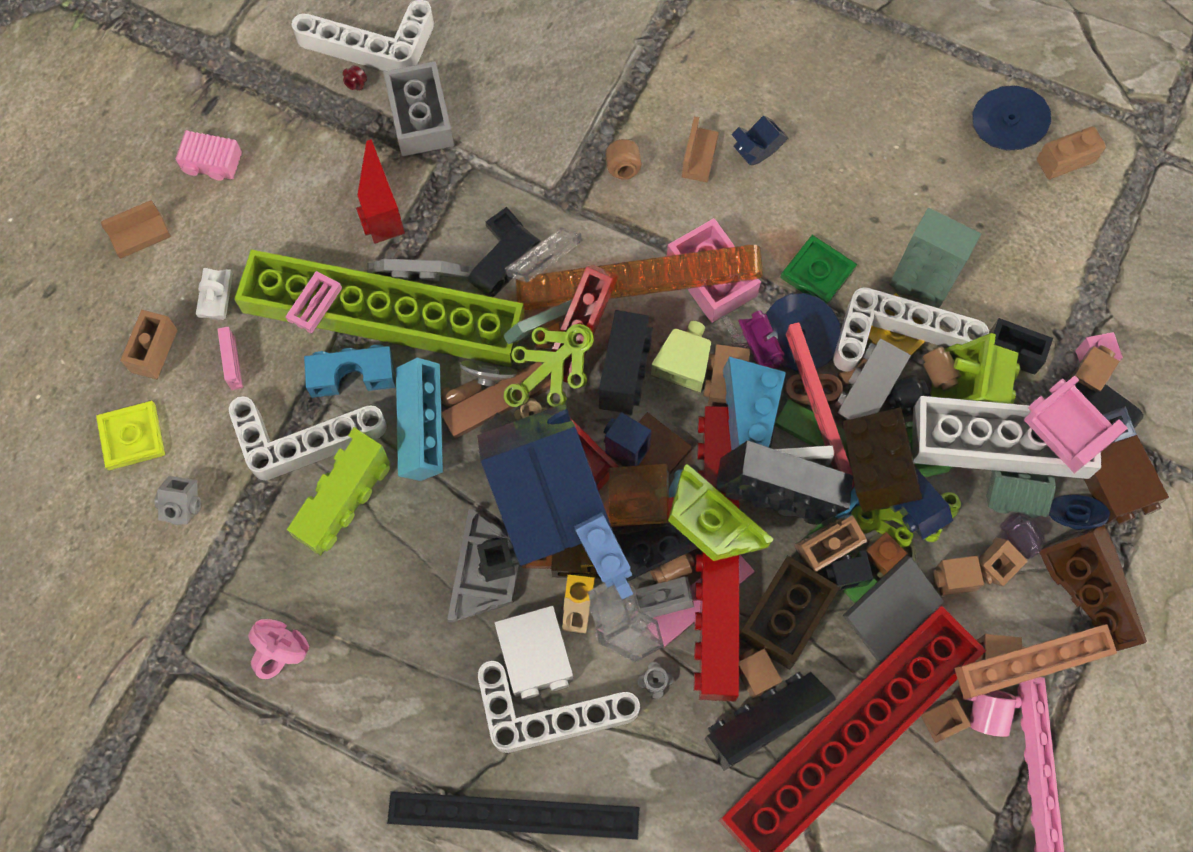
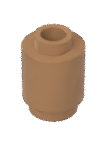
(941, 369)
(674, 569)

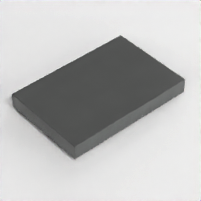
(893, 608)

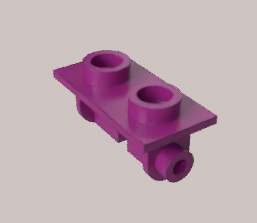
(765, 351)

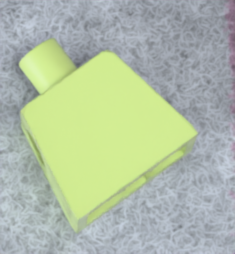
(684, 357)

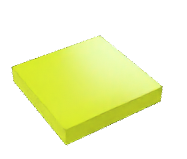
(130, 435)

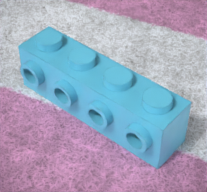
(419, 419)

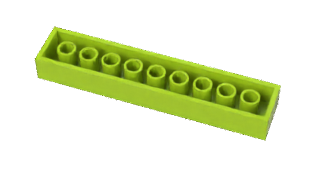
(384, 308)

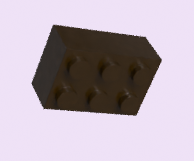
(882, 460)
(789, 612)

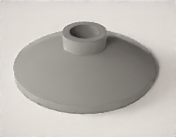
(487, 372)

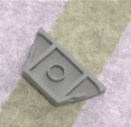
(427, 269)
(470, 591)

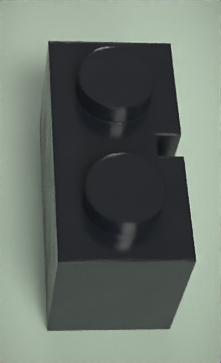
(1029, 344)

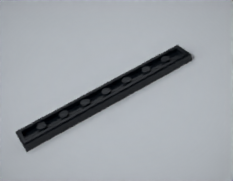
(513, 815)

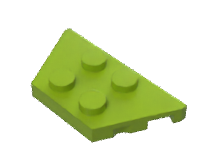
(713, 520)

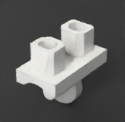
(214, 294)

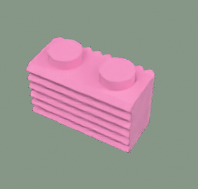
(208, 155)

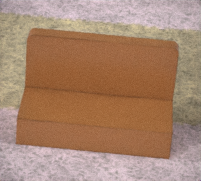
(699, 153)
(136, 229)

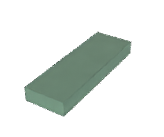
(543, 319)

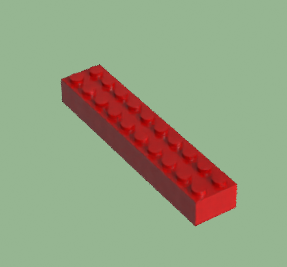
(852, 735)

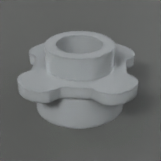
(656, 689)

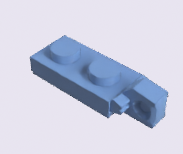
(605, 553)

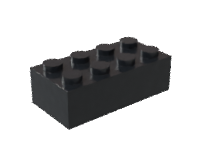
(784, 483)

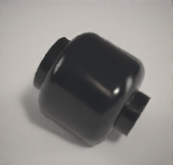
(906, 394)

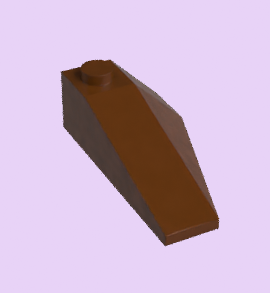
(1094, 578)

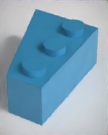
(751, 401)

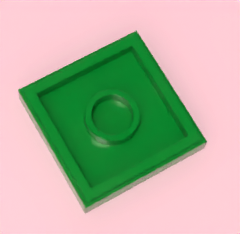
(818, 270)

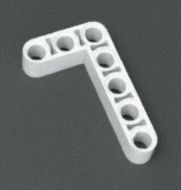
(340, 39)
(900, 323)
(301, 440)
(548, 718)

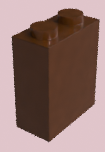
(1127, 481)

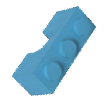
(326, 369)

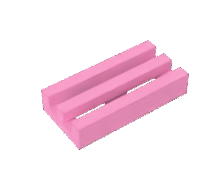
(310, 326)
(230, 358)

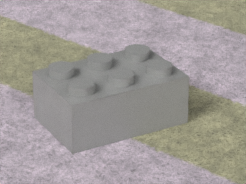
(418, 108)

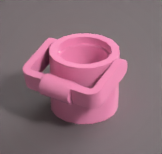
(993, 712)

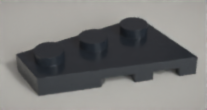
(651, 546)

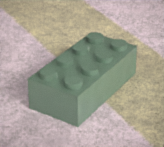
(934, 258)

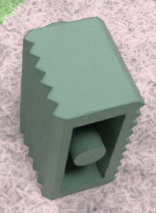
(1021, 493)

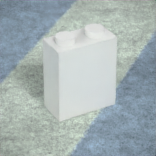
(534, 652)

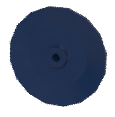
(1011, 118)
(817, 324)

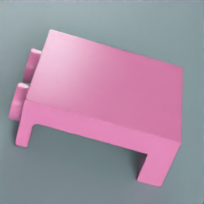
(1072, 425)

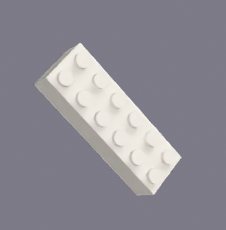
(984, 438)

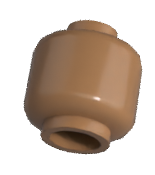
(623, 159)

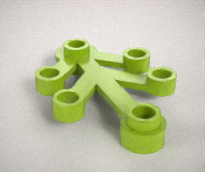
(552, 364)
(877, 519)

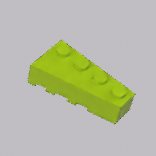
(340, 493)

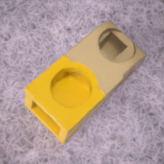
(577, 603)

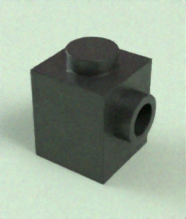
(497, 559)

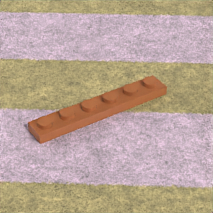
(1035, 661)

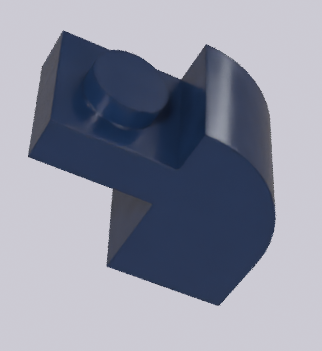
(759, 141)

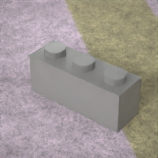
(872, 382)

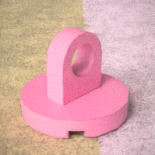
(275, 643)

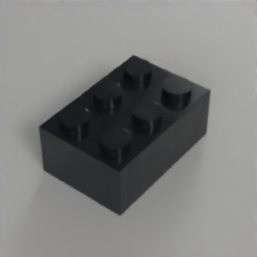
(625, 362)

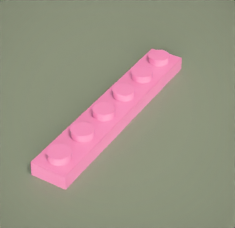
(1041, 767)

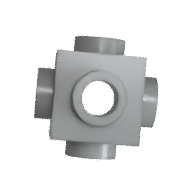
(177, 500)

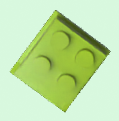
(985, 370)

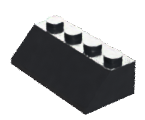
(769, 719)

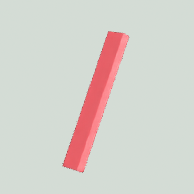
(817, 398)

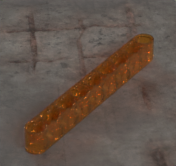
(649, 275)

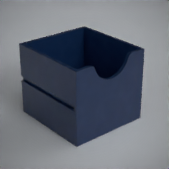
(540, 482)

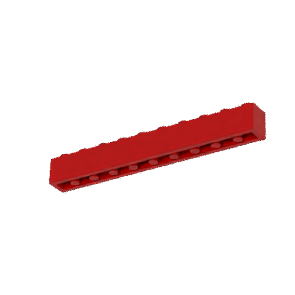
(719, 583)

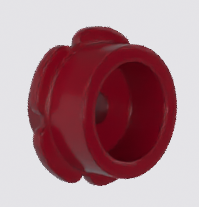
(354, 78)

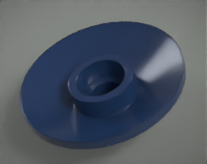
(1079, 512)

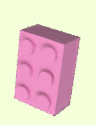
(714, 299)

